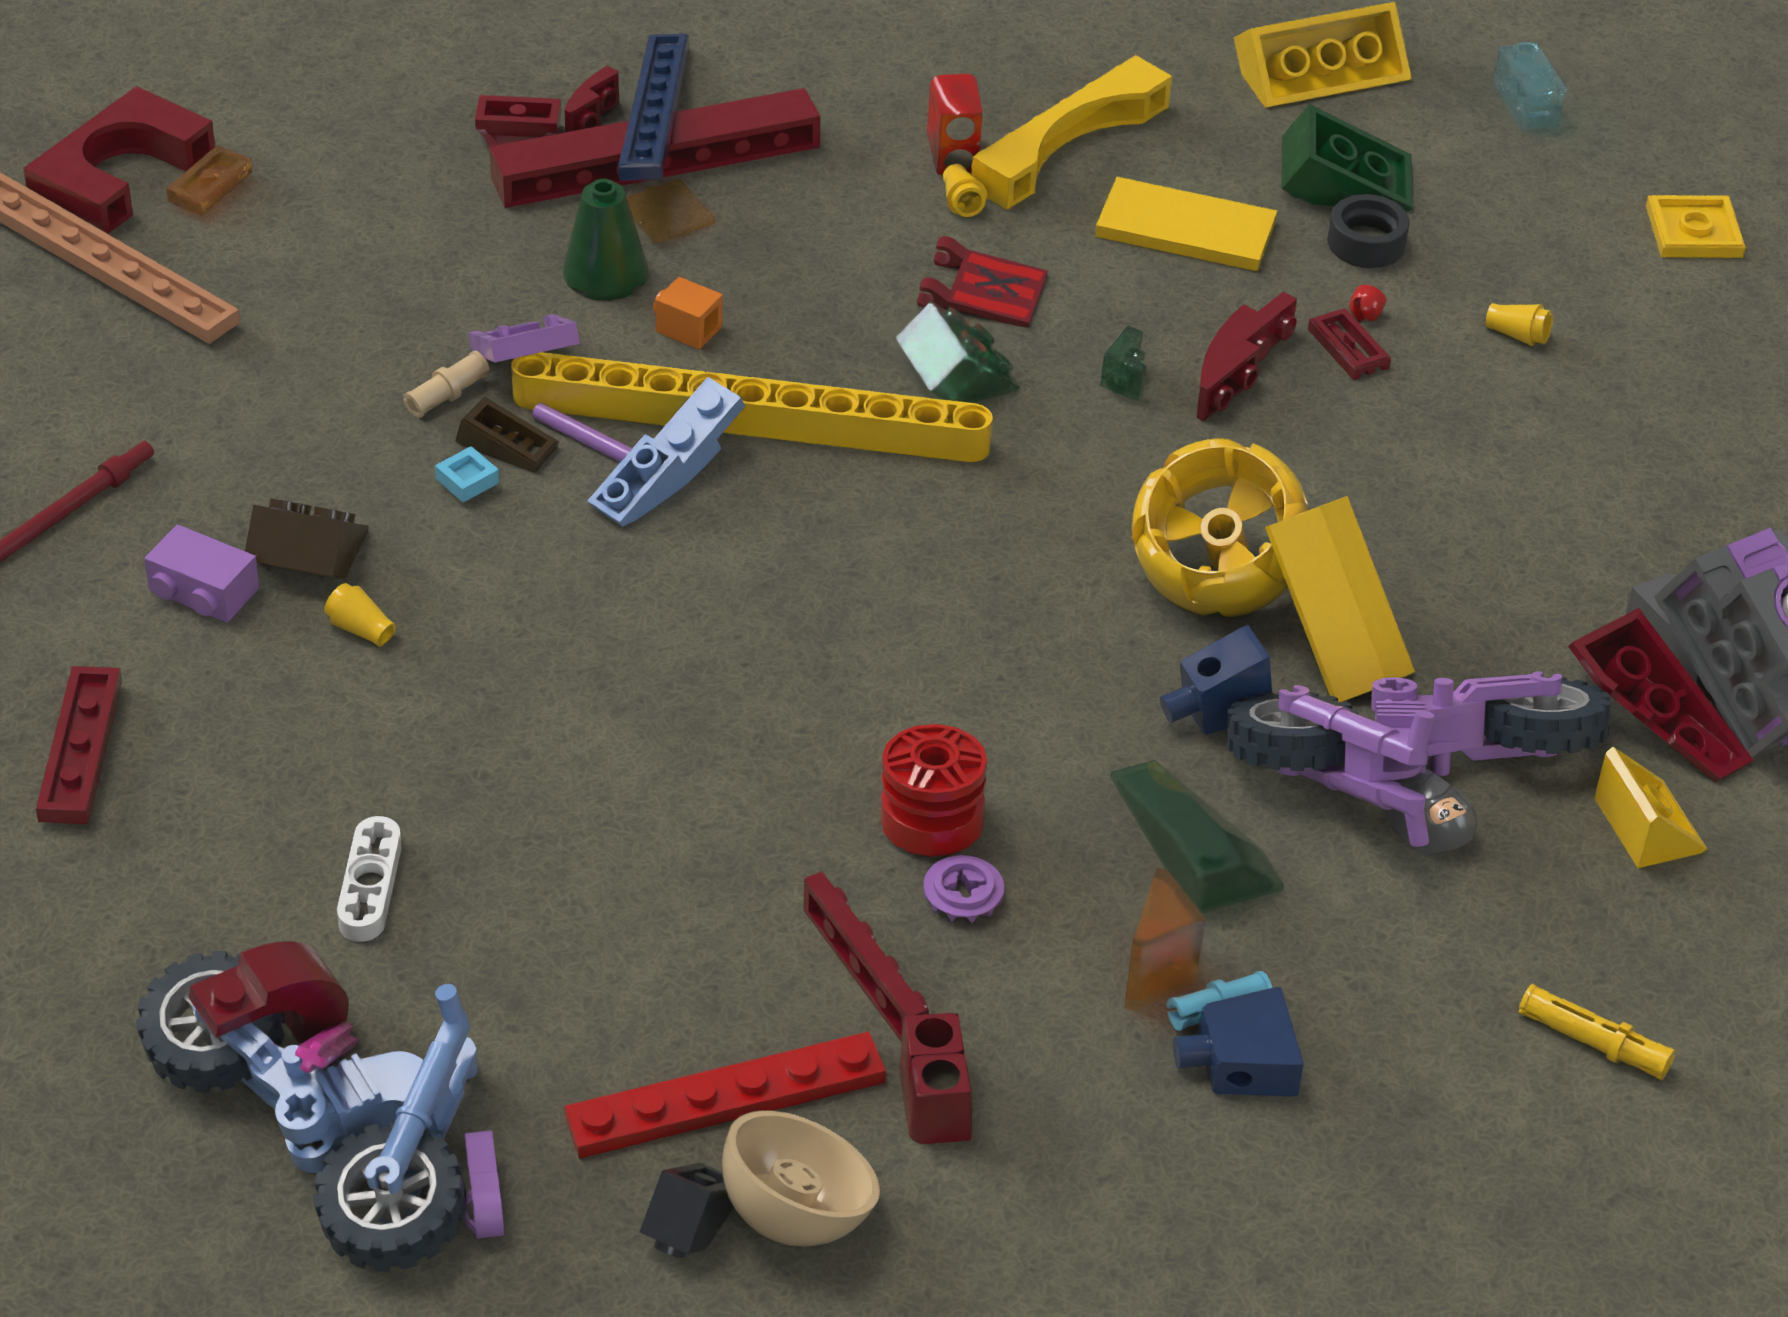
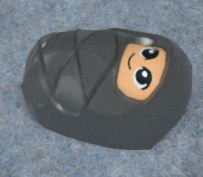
(1447, 811)

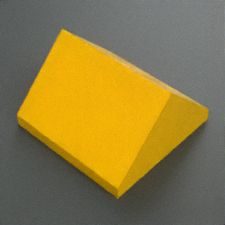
(1644, 812)

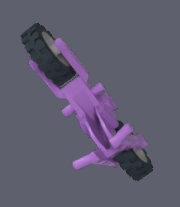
(1316, 734)

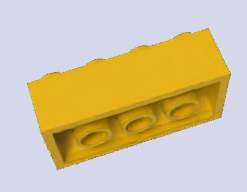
(1324, 55)

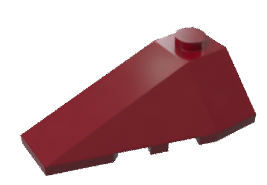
(1650, 682)

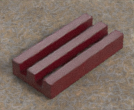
(1342, 345)

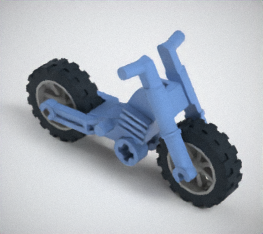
(340, 1106)

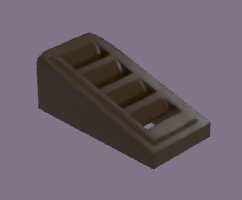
(482, 431)

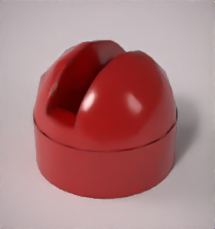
(1367, 303)

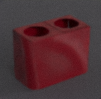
(930, 1112)

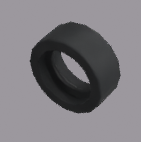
(1364, 249)

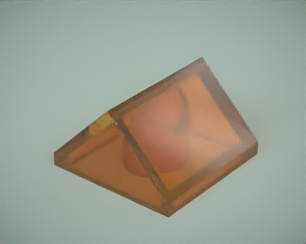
(1165, 944)

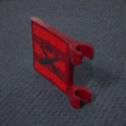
(984, 285)

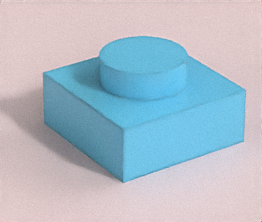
(467, 474)

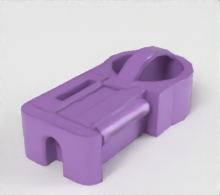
(483, 1186)

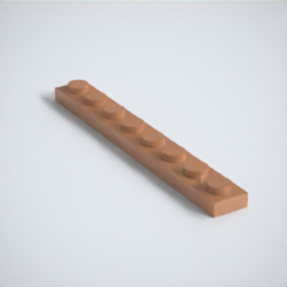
(115, 263)

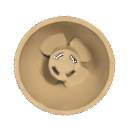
(796, 1179)

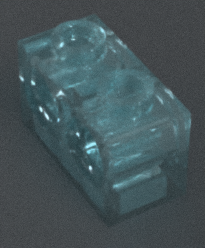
(1529, 86)

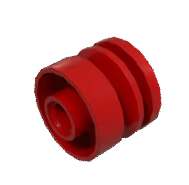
(933, 790)

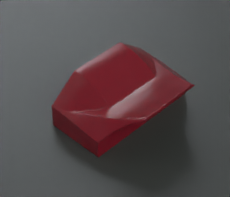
(516, 118)

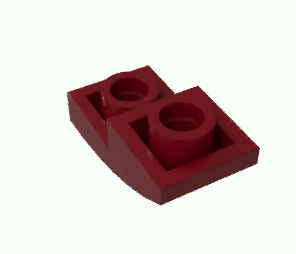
(592, 99)

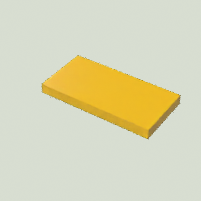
(1186, 223)

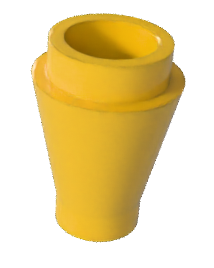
(964, 192)
(1522, 322)
(356, 613)

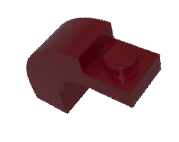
(269, 981)

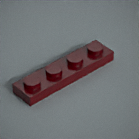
(79, 745)
(858, 951)

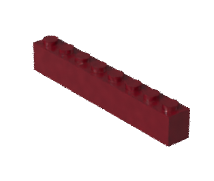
(699, 141)

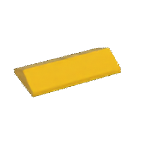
(1339, 599)

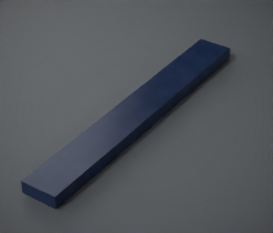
(654, 108)

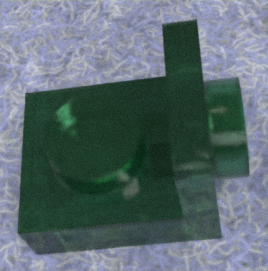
(1123, 365)

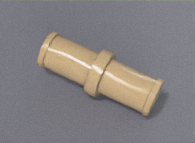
(446, 384)

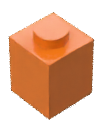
(688, 312)

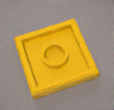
(1695, 226)

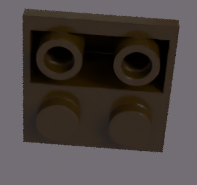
(295, 540)

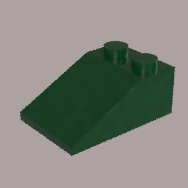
(1335, 160)

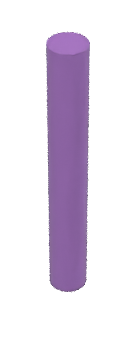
(580, 432)

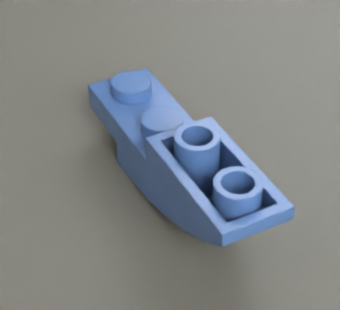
(671, 459)

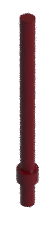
(110, 473)

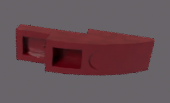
(1238, 348)

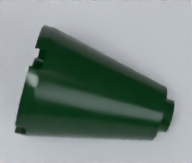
(604, 246)

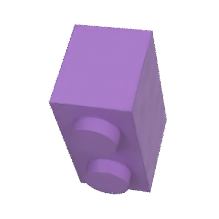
(201, 573)

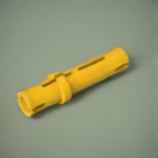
(1613, 1039)

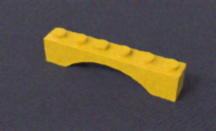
(1120, 97)

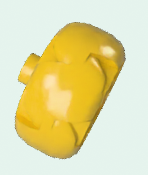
(1159, 516)

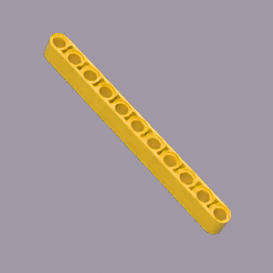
(771, 406)

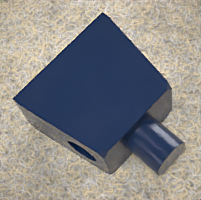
(1217, 679)
(1245, 1046)

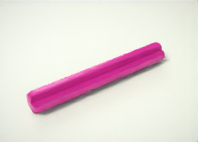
(325, 1047)

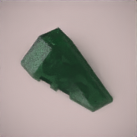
(1193, 841)

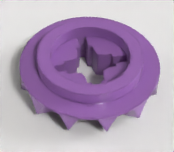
(978, 878)

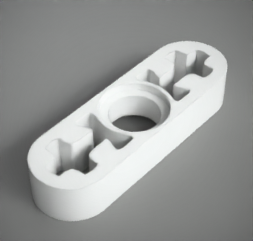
(377, 895)

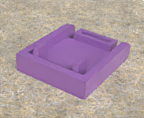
(525, 338)

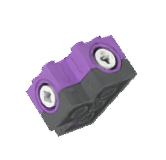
(1734, 627)

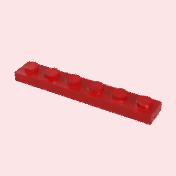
(723, 1094)

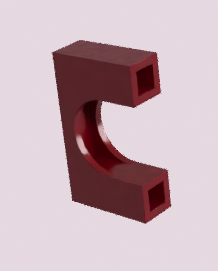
(130, 125)

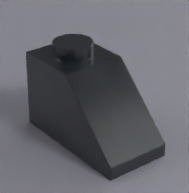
(687, 1209)

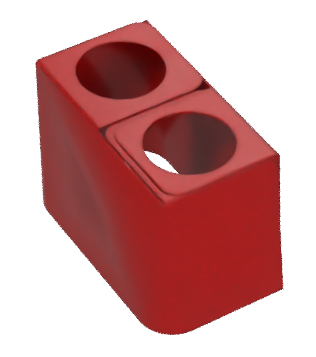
(952, 98)

